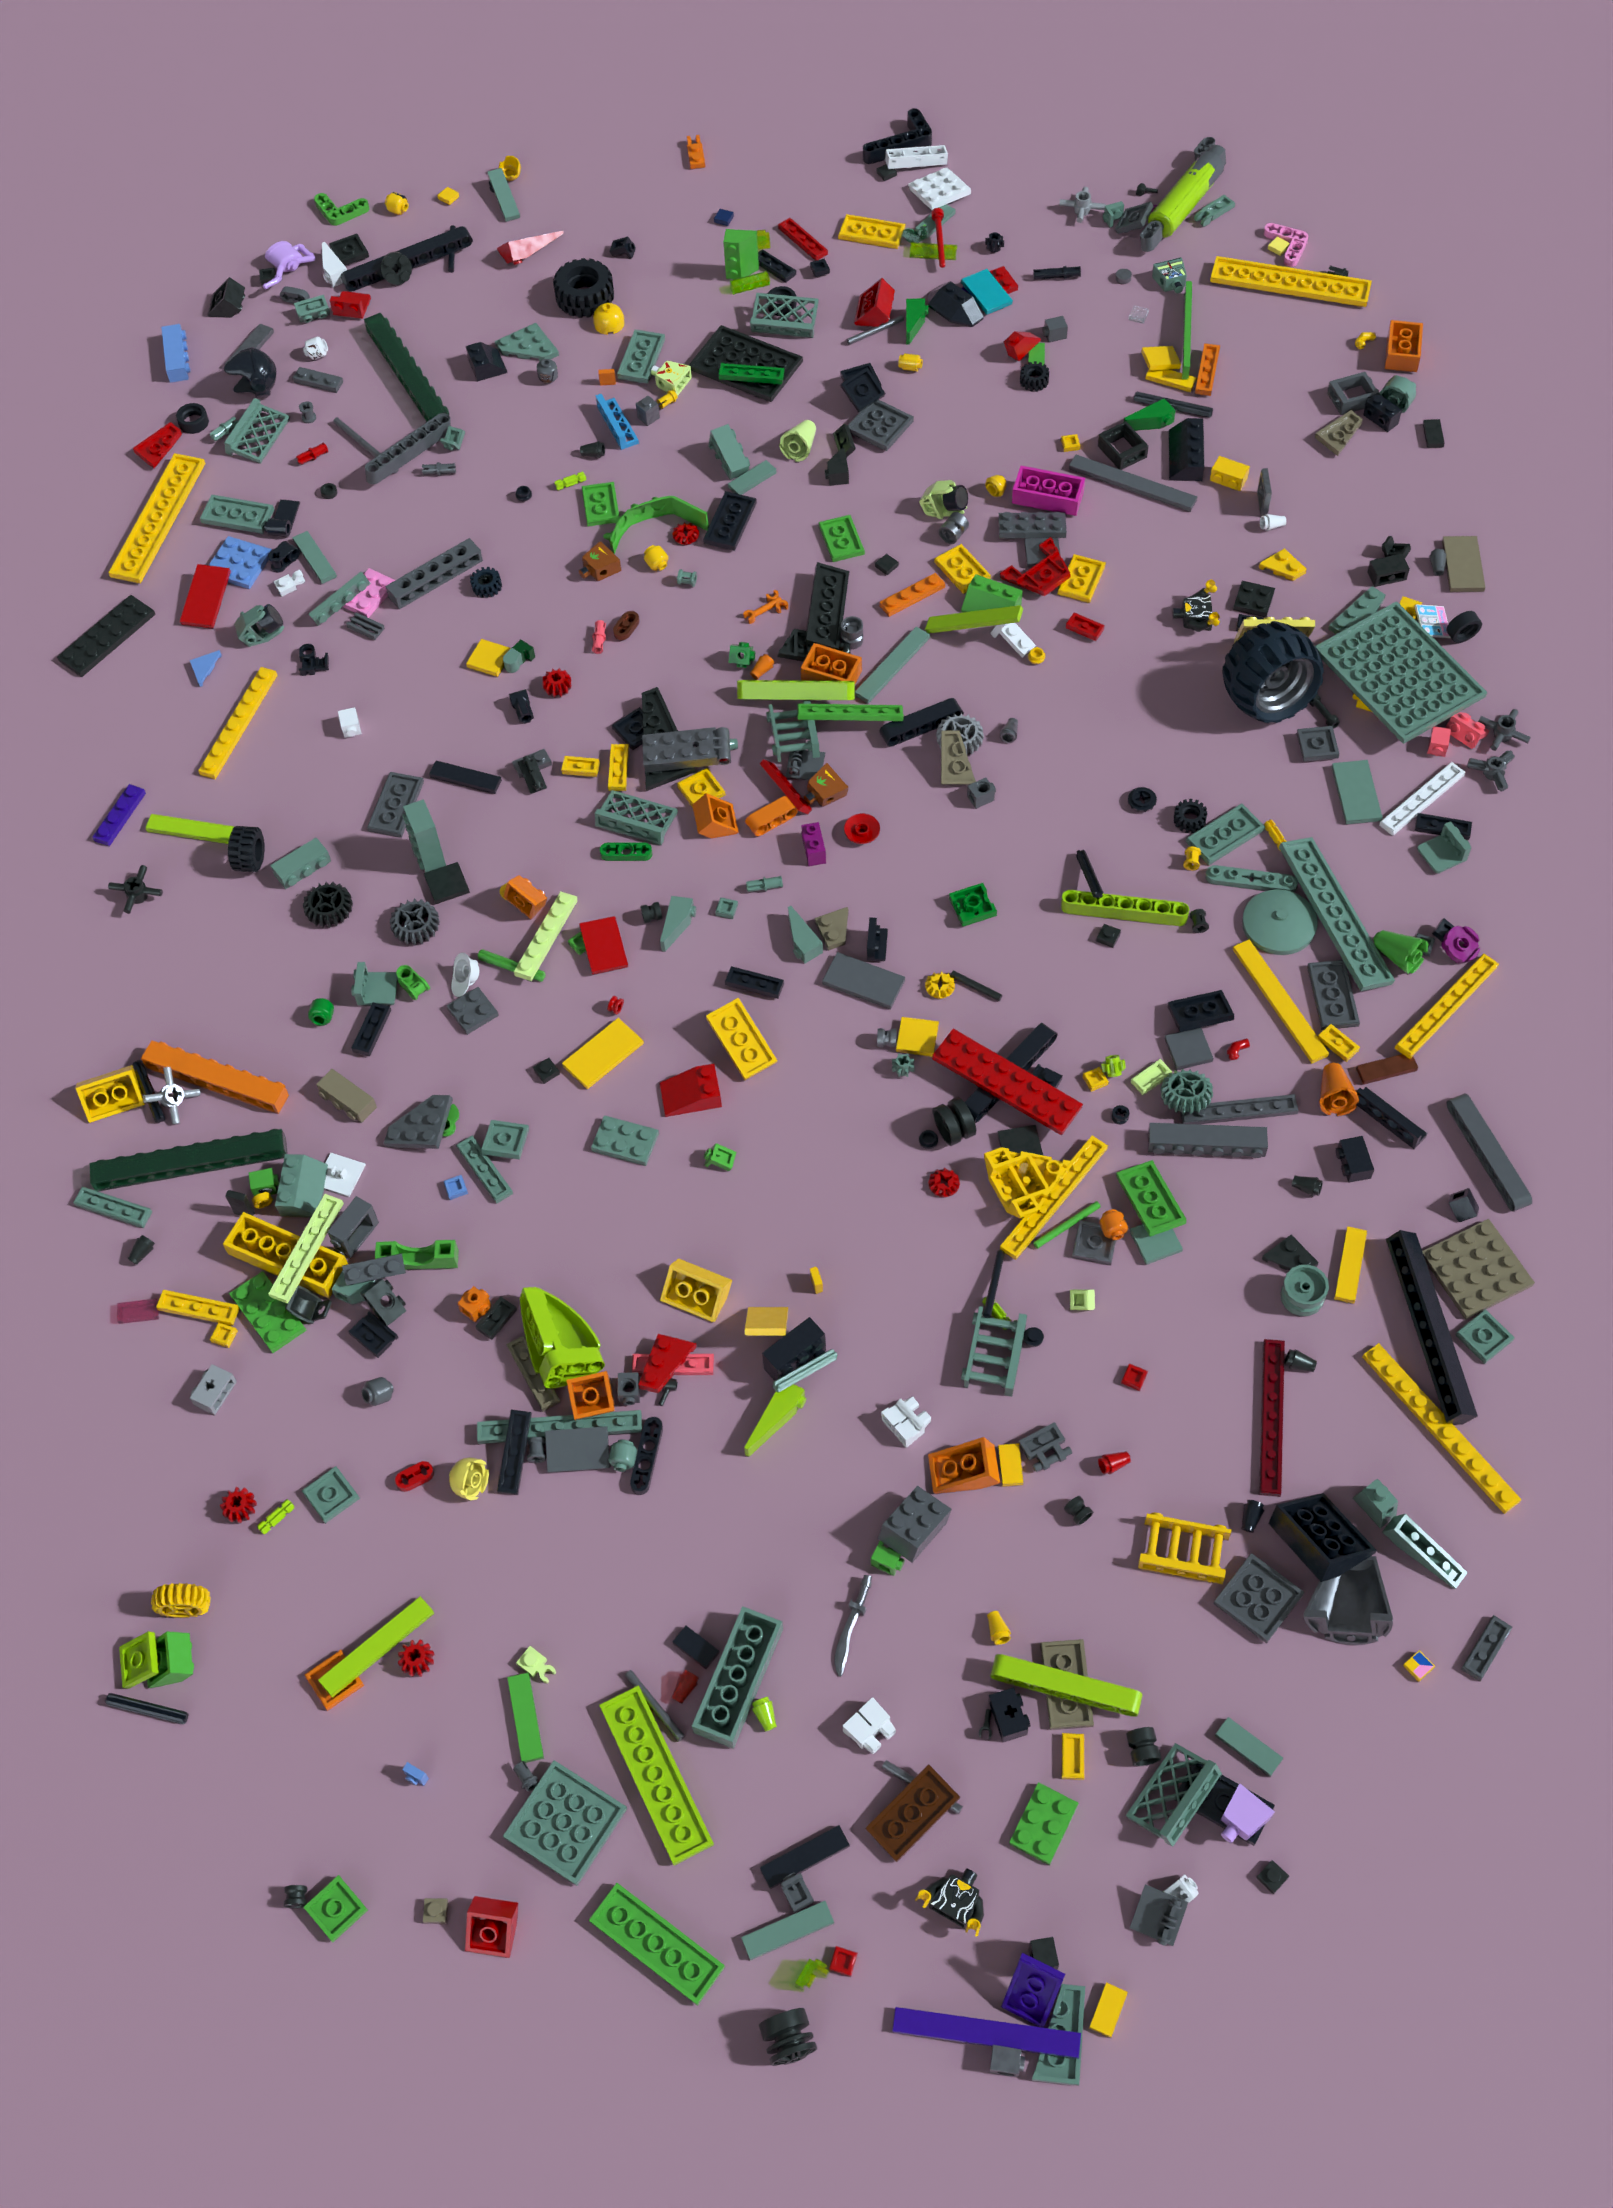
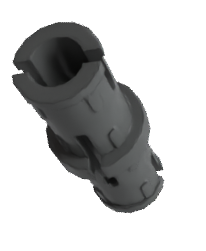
(439, 469)

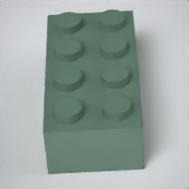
(423, 836)

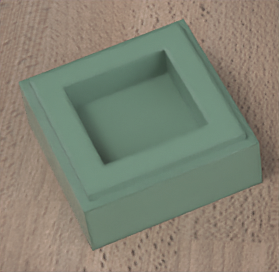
(726, 908)

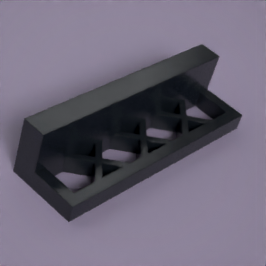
(1390, 1118)

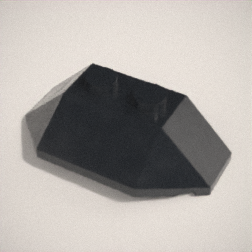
(954, 304)

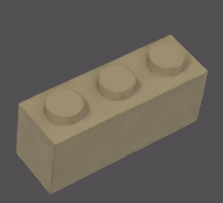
(346, 1096)

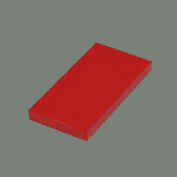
(205, 596)

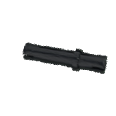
(1057, 272)

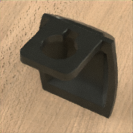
(306, 1305)

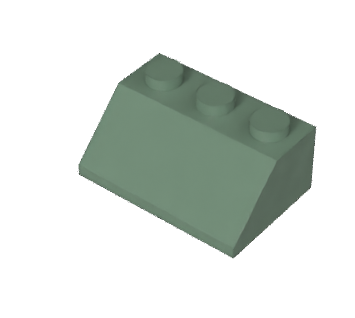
(300, 1186)

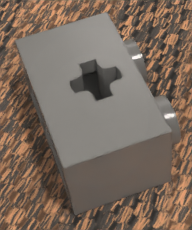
(213, 1389)

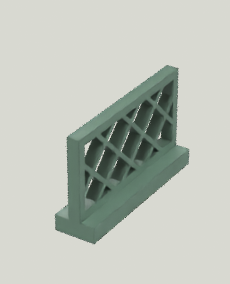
(783, 326)
(242, 428)
(631, 826)
(1190, 1800)

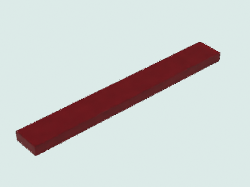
(1272, 1418)

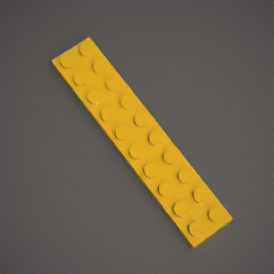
(1291, 281)
(157, 518)

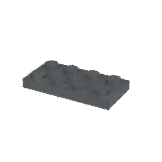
(1032, 525)

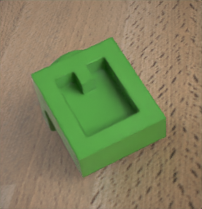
(719, 1156)

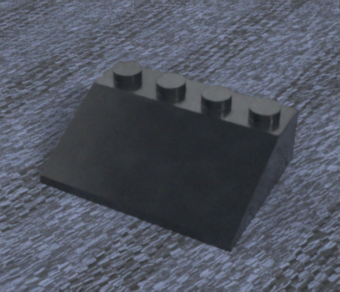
(1320, 1536)

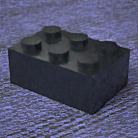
(794, 1349)

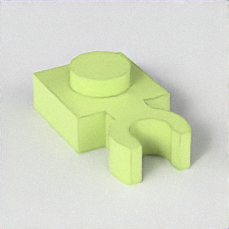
(534, 1662)

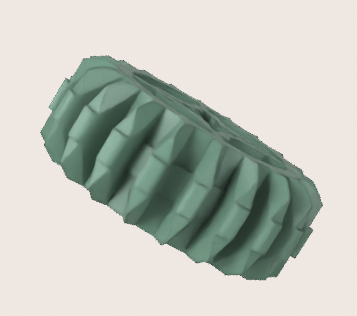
(1186, 1091)

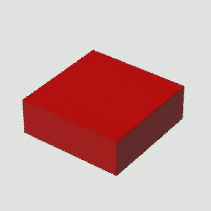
(1134, 1377)
(843, 1961)

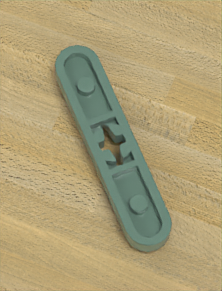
(1240, 878)

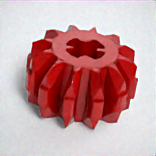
(556, 682)
(233, 1512)
(419, 1664)

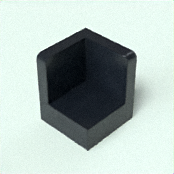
(1463, 1205)

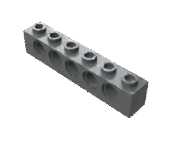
(434, 573)

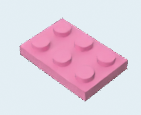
(369, 599)

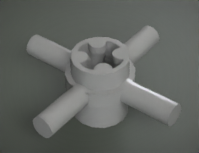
(1082, 204)
(172, 1102)

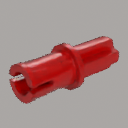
(312, 453)

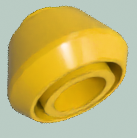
(996, 485)

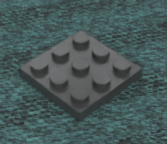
(880, 424)
(1259, 1598)

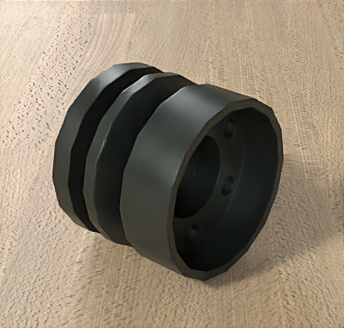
(789, 2041)

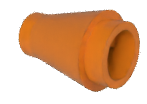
(762, 666)

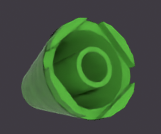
(1401, 949)

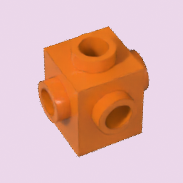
(474, 1303)

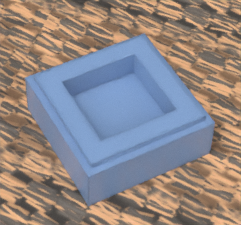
(455, 1187)

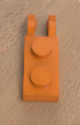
(695, 153)

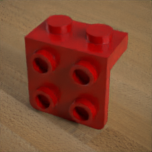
(350, 304)

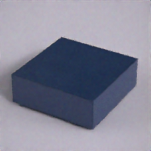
(723, 217)

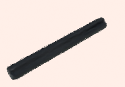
(1176, 404)

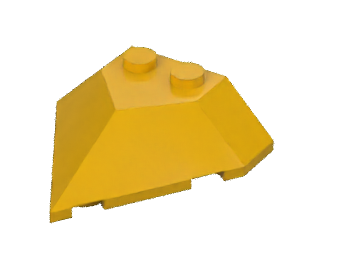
(1022, 1179)

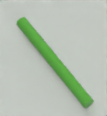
(1067, 1224)

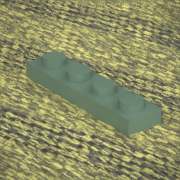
(339, 598)

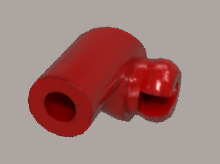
(1235, 1047)

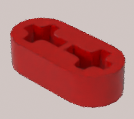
(414, 1476)

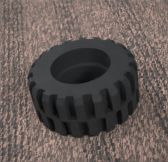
(583, 274)

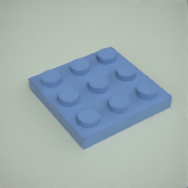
(243, 559)

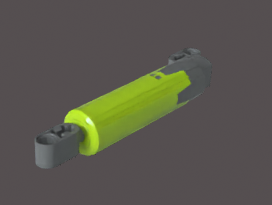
(1185, 193)

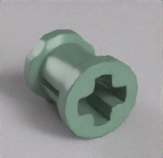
(681, 574)

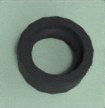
(782, 290)
(194, 426)
(1464, 626)

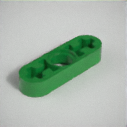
(639, 856)

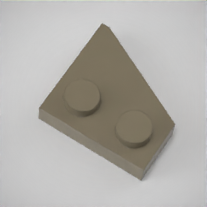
(833, 928)

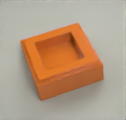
(607, 377)

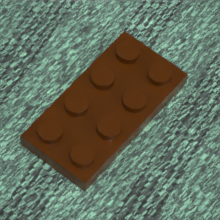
(912, 1813)

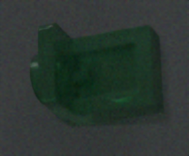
(915, 236)

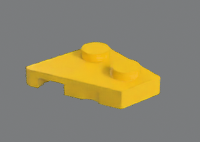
(1284, 565)

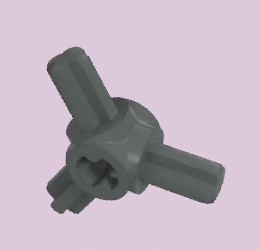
(1493, 768)

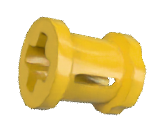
(1192, 858)

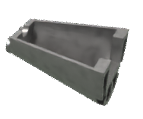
(1352, 1606)

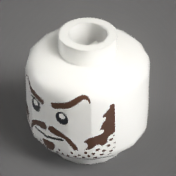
(315, 348)

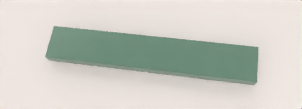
(892, 665)

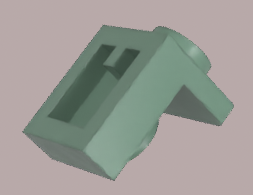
(1113, 212)

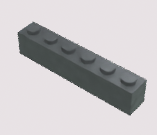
(1207, 1140)

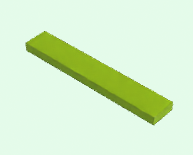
(974, 619)
(189, 828)
(376, 1646)

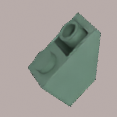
(349, 1293)

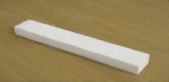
(1422, 798)

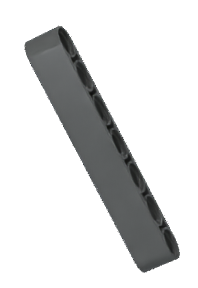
(407, 448)
(1489, 1152)

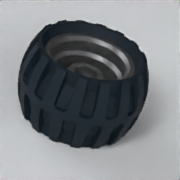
(1272, 672)

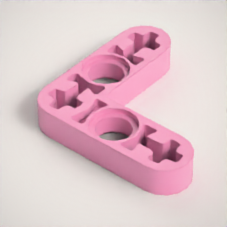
(1298, 241)

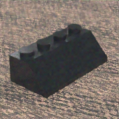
(1186, 450)

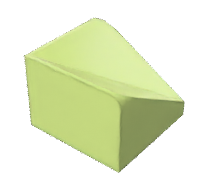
(1082, 1299)

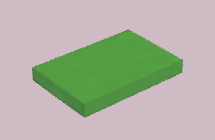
(600, 503)
(841, 538)

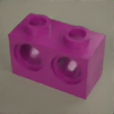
(813, 844)

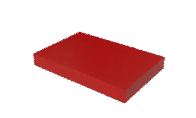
(603, 945)

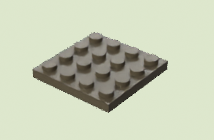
(1477, 1269)

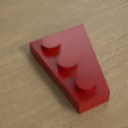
(158, 444)
(663, 1360)

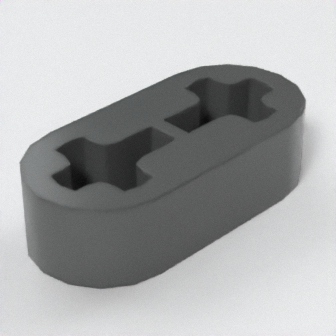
(293, 295)

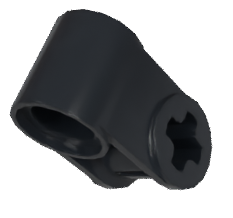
(283, 556)

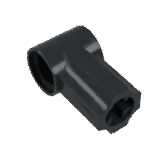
(521, 704)

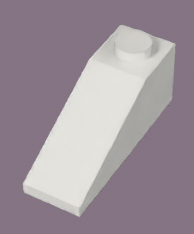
(332, 266)

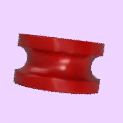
(615, 1005)

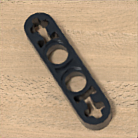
(644, 1455)

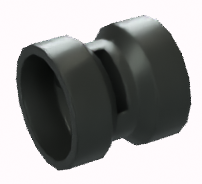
(651, 912)
(1077, 1509)

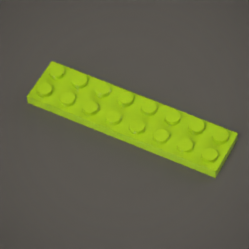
(656, 1775)

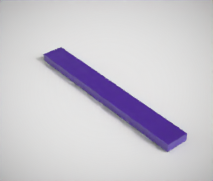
(987, 2032)

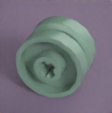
(1304, 1290)

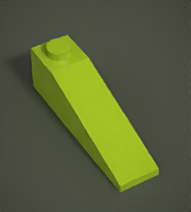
(778, 1412)

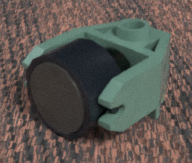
(268, 626)

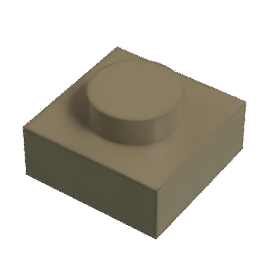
(435, 1911)

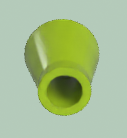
(764, 1712)

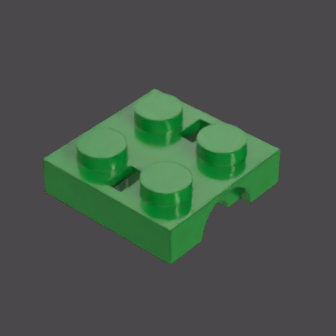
(975, 902)

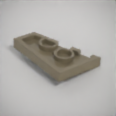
(1339, 432)
(954, 760)

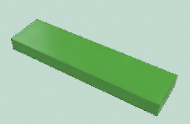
(525, 1717)

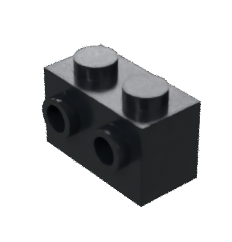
(1382, 412)

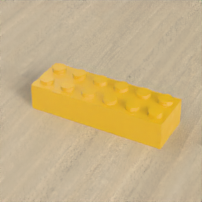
(270, 1248)

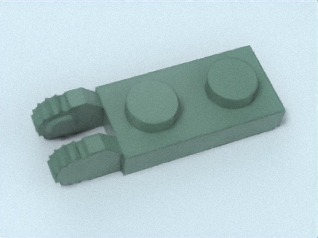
(1214, 210)

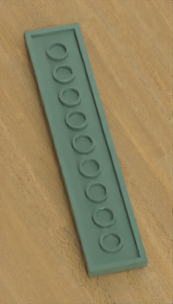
(1336, 914)

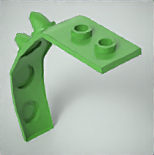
(654, 508)

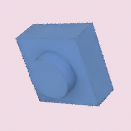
(414, 1774)

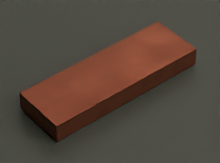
(1386, 1068)

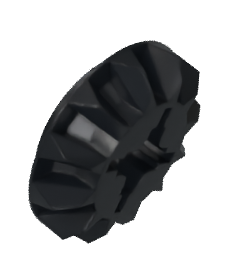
(1147, 795)

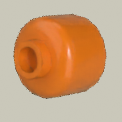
(1113, 1224)

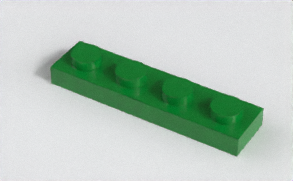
(751, 373)

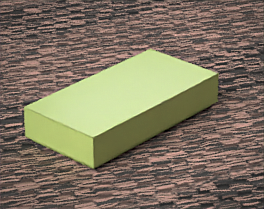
(1150, 1077)

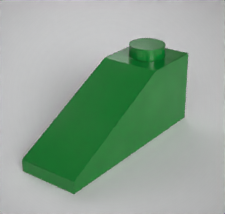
(915, 317)
(1152, 417)

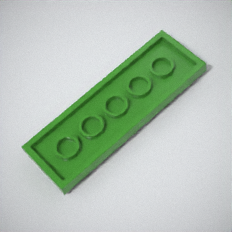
(657, 1944)

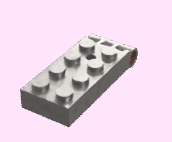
(686, 749)

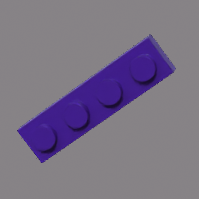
(119, 815)

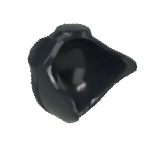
(257, 372)

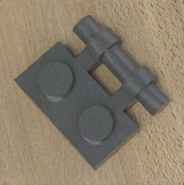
(1043, 1441)

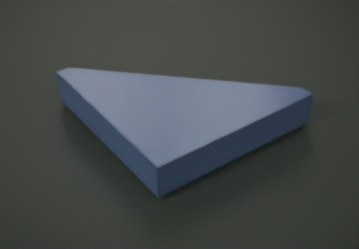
(204, 665)

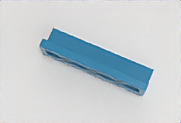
(613, 424)

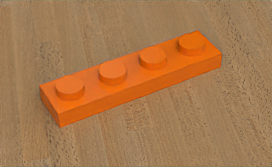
(1207, 369)
(912, 594)

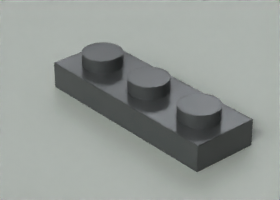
(318, 379)
(374, 1269)

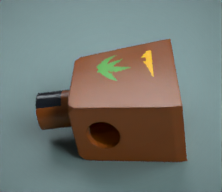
(600, 563)
(825, 787)

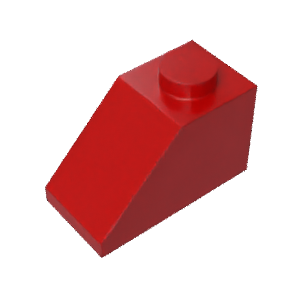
(1020, 343)

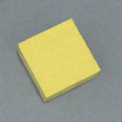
(1278, 246)

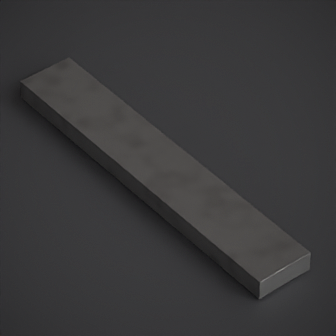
(1243, 1110)

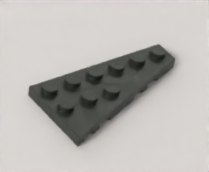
(658, 720)

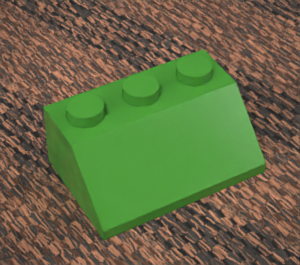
(740, 253)
(990, 594)

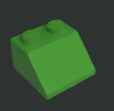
(173, 1659)

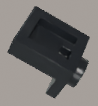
(621, 246)

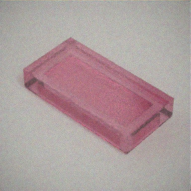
(137, 1311)

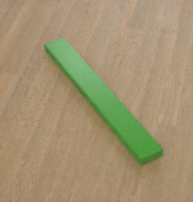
(1187, 330)

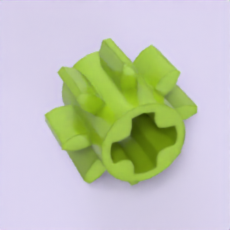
(1113, 1065)

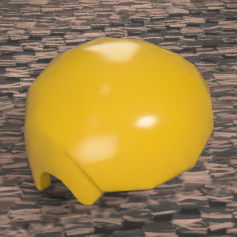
(510, 167)

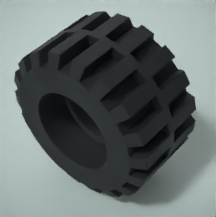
(246, 849)

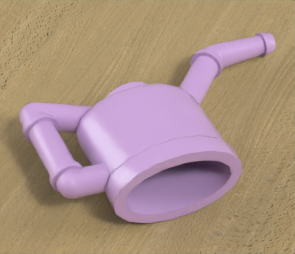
(286, 259)

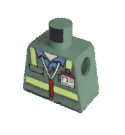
(1170, 275)

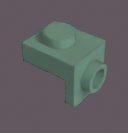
(453, 438)

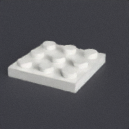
(939, 188)

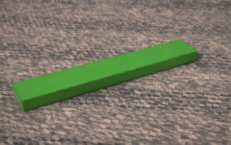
(850, 712)

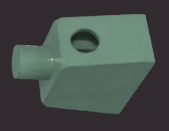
(1377, 1503)

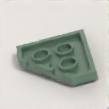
(527, 343)

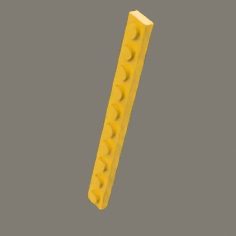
(1445, 1433)

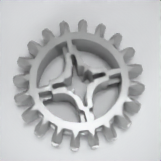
(966, 727)

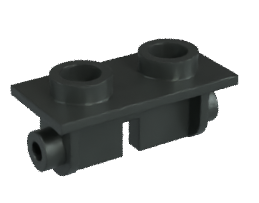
(532, 774)

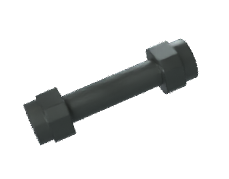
(1331, 720)

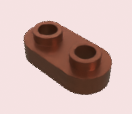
(626, 625)

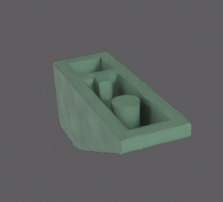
(677, 920)
(805, 941)

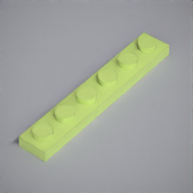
(545, 936)
(306, 1248)

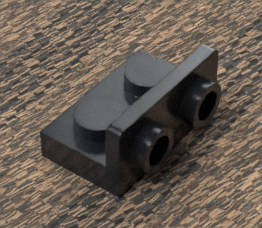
(876, 941)

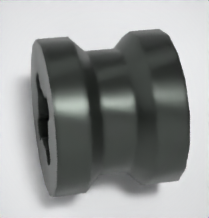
(295, 1896)

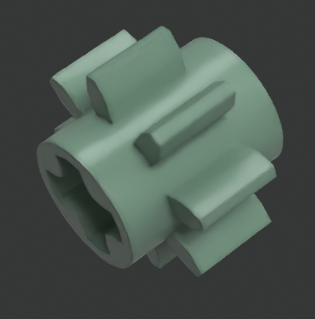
(903, 1065)

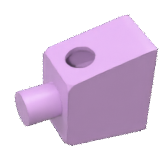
(1244, 1815)

